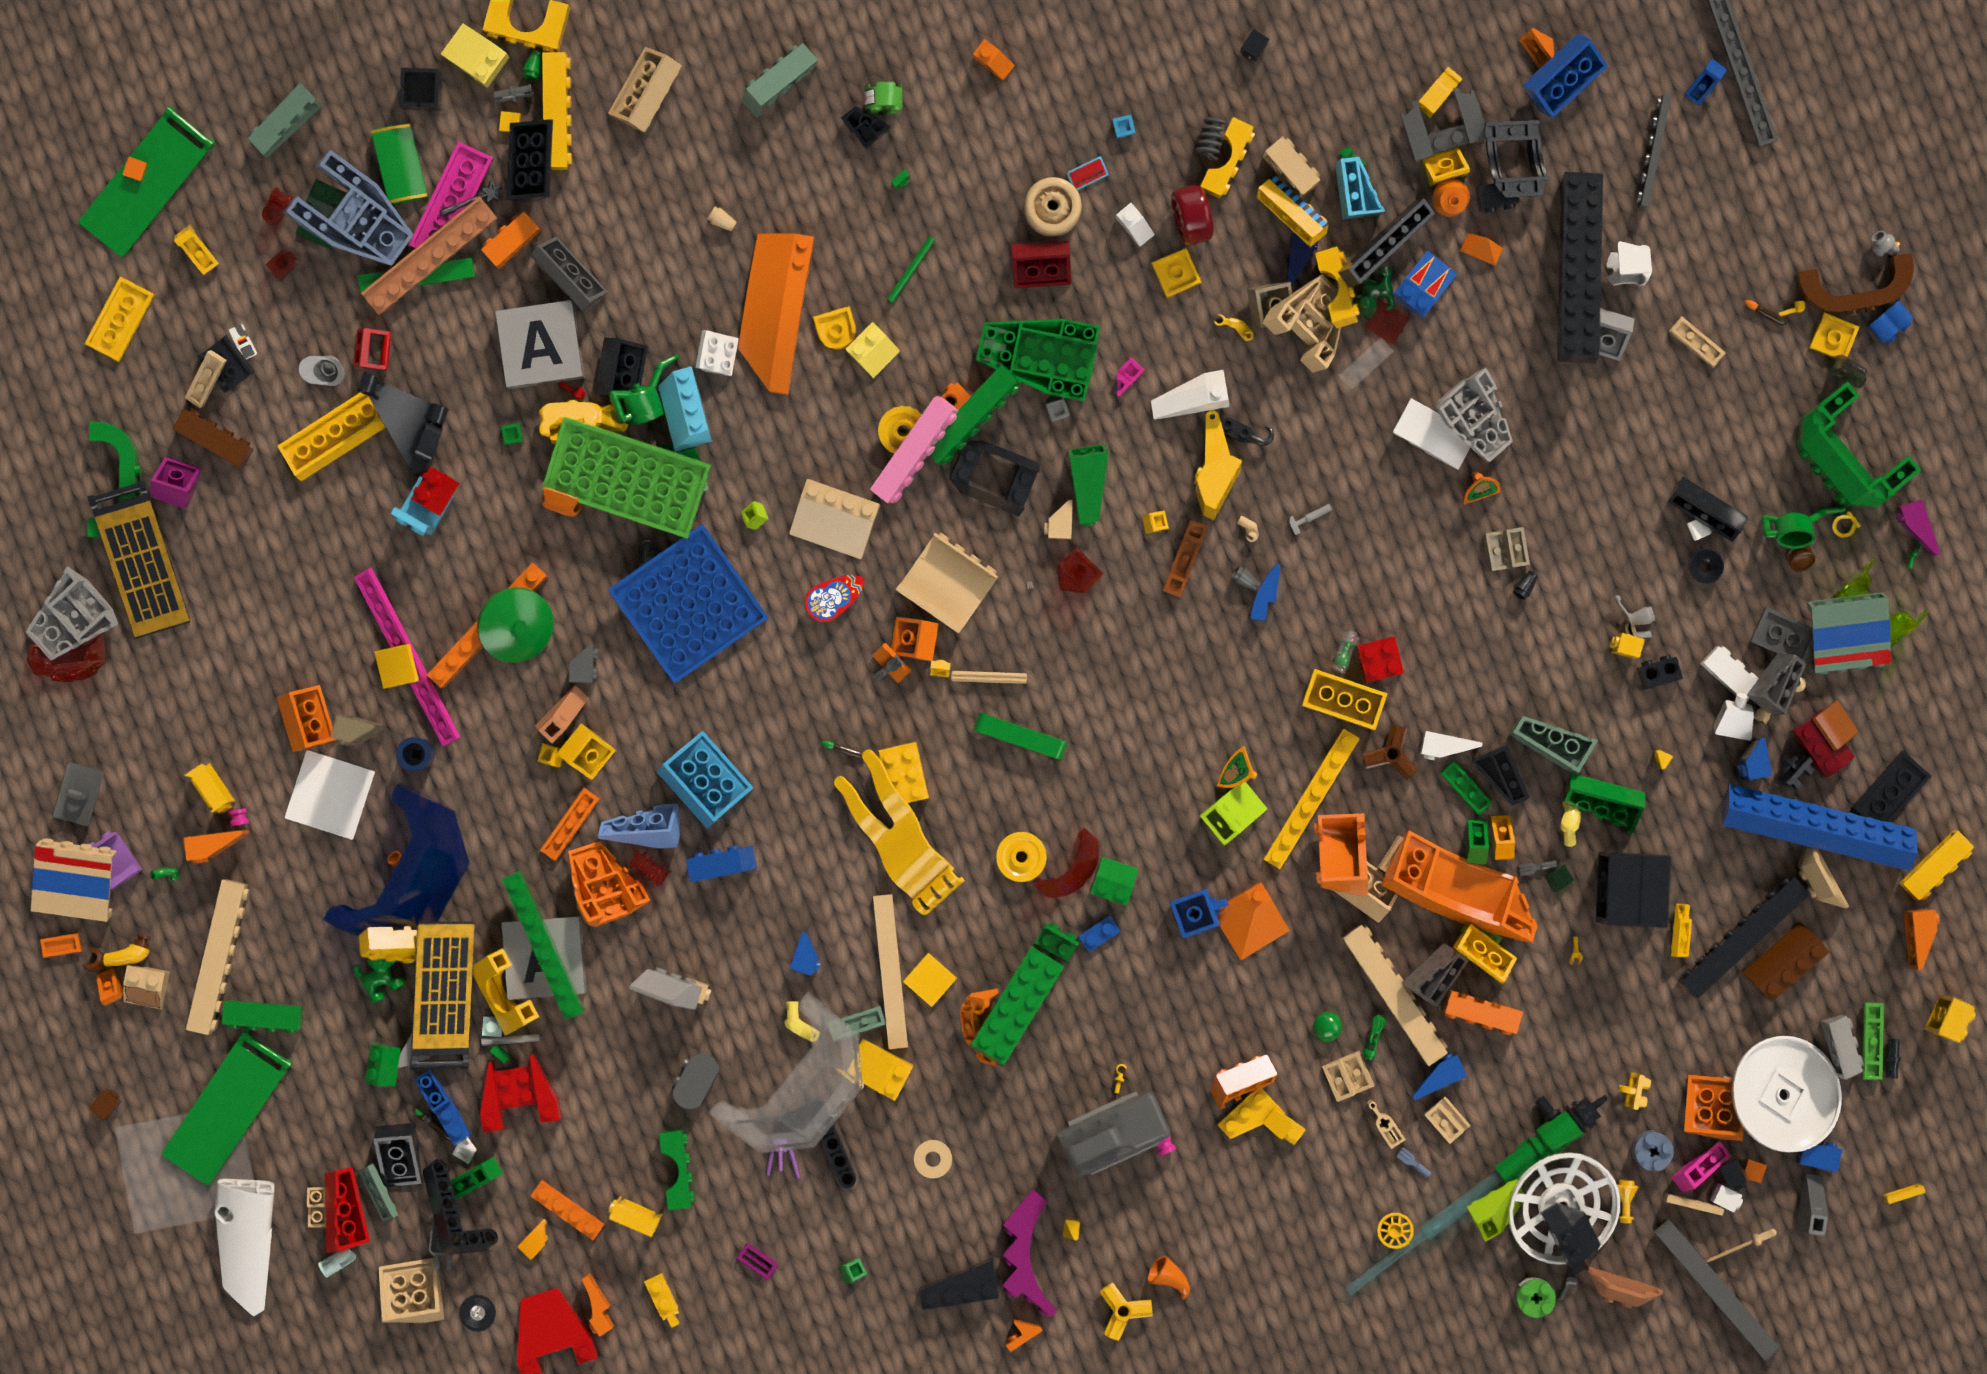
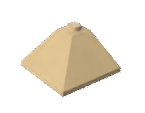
(411, 1292)

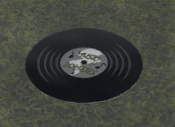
(477, 1313)

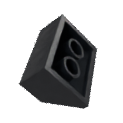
(620, 366)

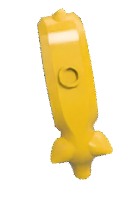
(590, 413)

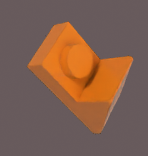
(109, 986)
(1027, 1331)

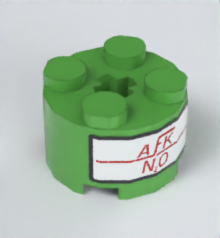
(883, 98)
(1526, 1289)

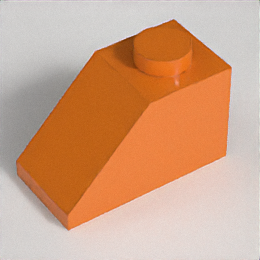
(993, 59)

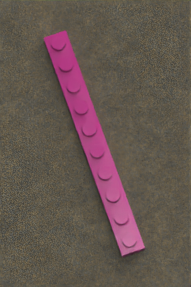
(397, 636)

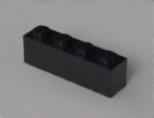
(1707, 509)

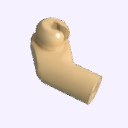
(1251, 528)

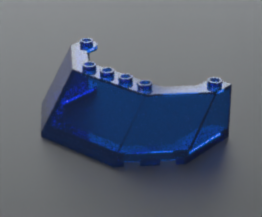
(423, 875)

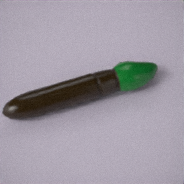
(842, 749)

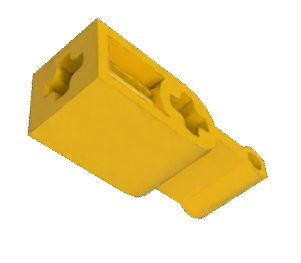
(1439, 92)

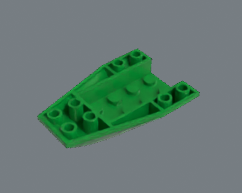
(1044, 354)

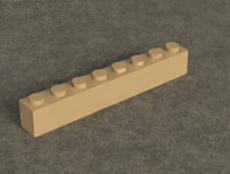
(217, 957)
(1394, 994)

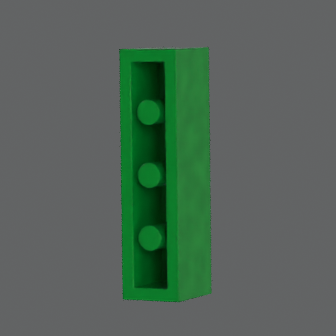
(262, 1015)

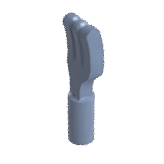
(1409, 1159)

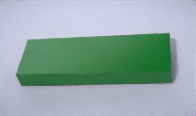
(1466, 787)

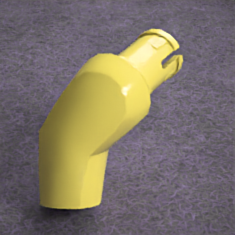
(1570, 823)
(795, 1024)

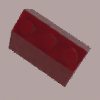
(1041, 264)
(1818, 749)

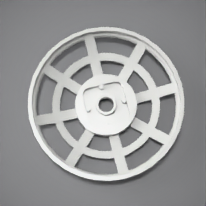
(1562, 1193)

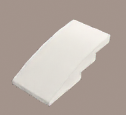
(1430, 433)

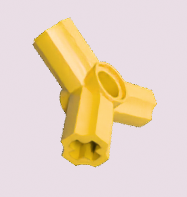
(1115, 1300)

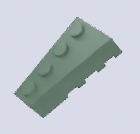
(778, 79)
(284, 120)
(1554, 743)

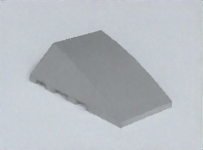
(70, 616)

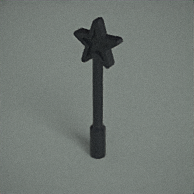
(489, 193)

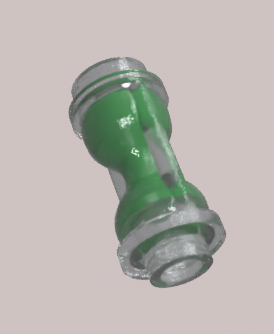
(1342, 658)

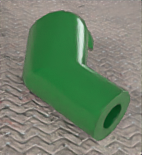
(163, 872)

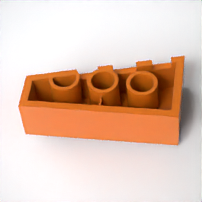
(1481, 1011)

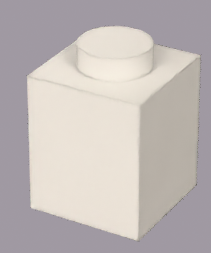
(1726, 1198)

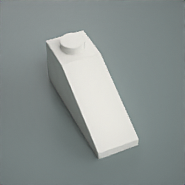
(1442, 745)

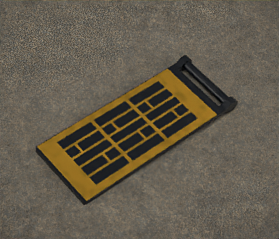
(140, 561)
(442, 993)

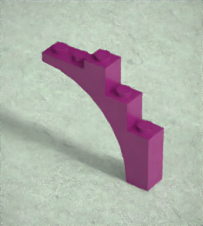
(1022, 1279)

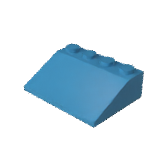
(704, 779)

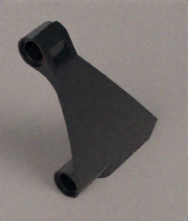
(408, 419)

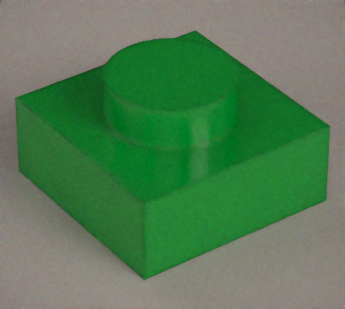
(901, 180)

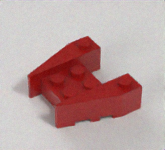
(515, 1089)

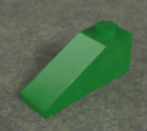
(475, 1177)

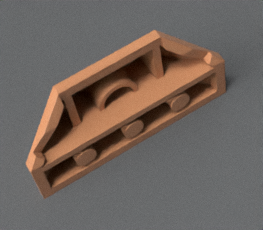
(1622, 1289)

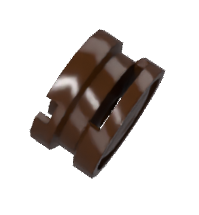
(1800, 559)

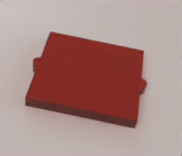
(1387, 323)

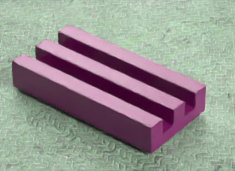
(762, 1255)

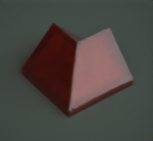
(1077, 572)

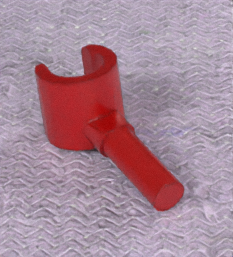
(578, 392)

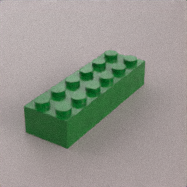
(1016, 1006)

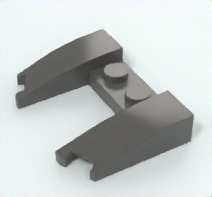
(1425, 145)

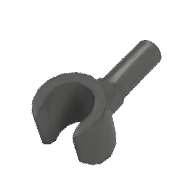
(1569, 1281)

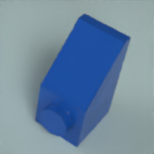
(1705, 82)
(805, 956)

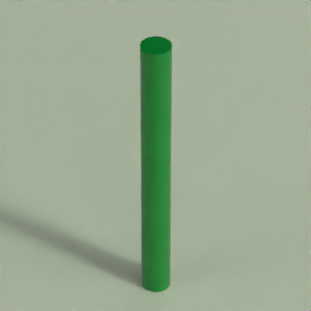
(911, 268)

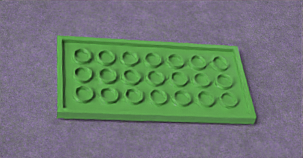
(627, 477)

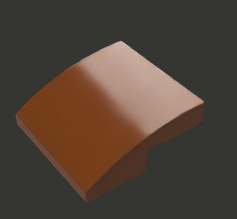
(1835, 725)

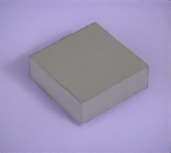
(1057, 410)

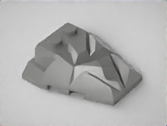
(1475, 416)

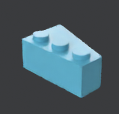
(1355, 190)

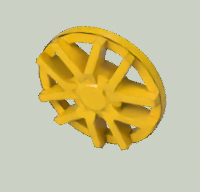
(1395, 1230)

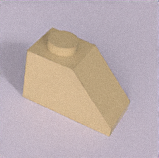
(1060, 523)

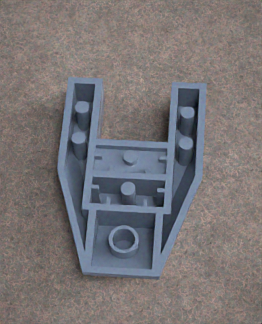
(362, 221)

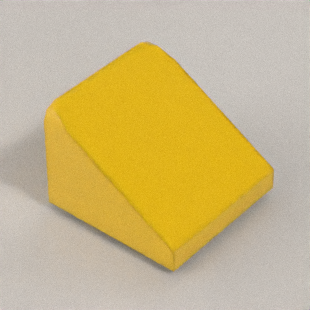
(1155, 522)
(549, 756)

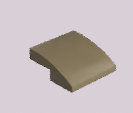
(1506, 549)

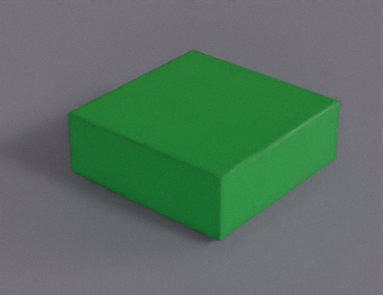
(512, 434)
(500, 1053)

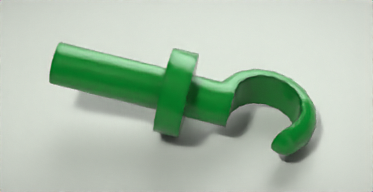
(1913, 555)

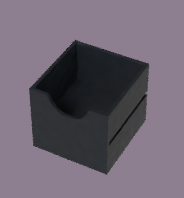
(1633, 889)

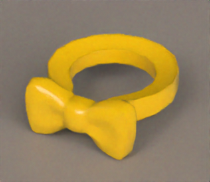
(1849, 515)

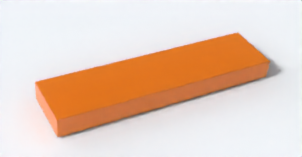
(569, 824)

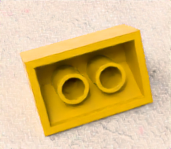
(1485, 953)

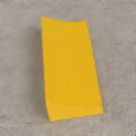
(331, 436)

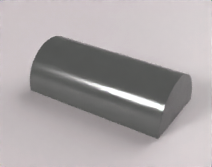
(569, 273)

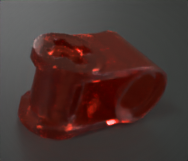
(276, 205)

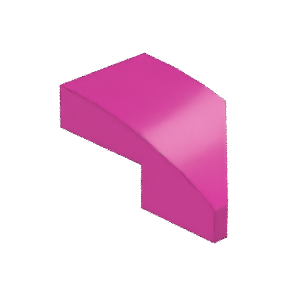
(1127, 375)

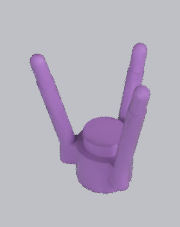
(780, 1162)

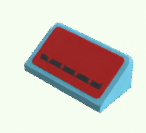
(1087, 173)

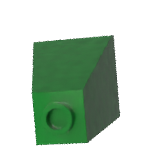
(1088, 477)

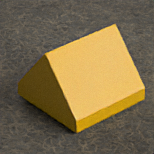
(1662, 759)

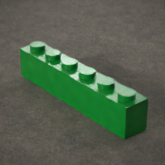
(975, 412)

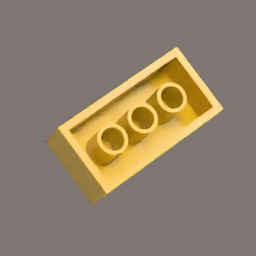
(1344, 699)

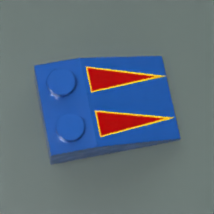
(1424, 284)

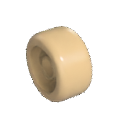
(1051, 222)

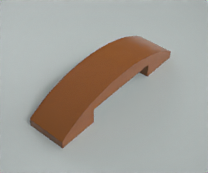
(1185, 558)

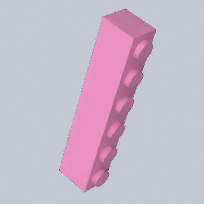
(914, 450)

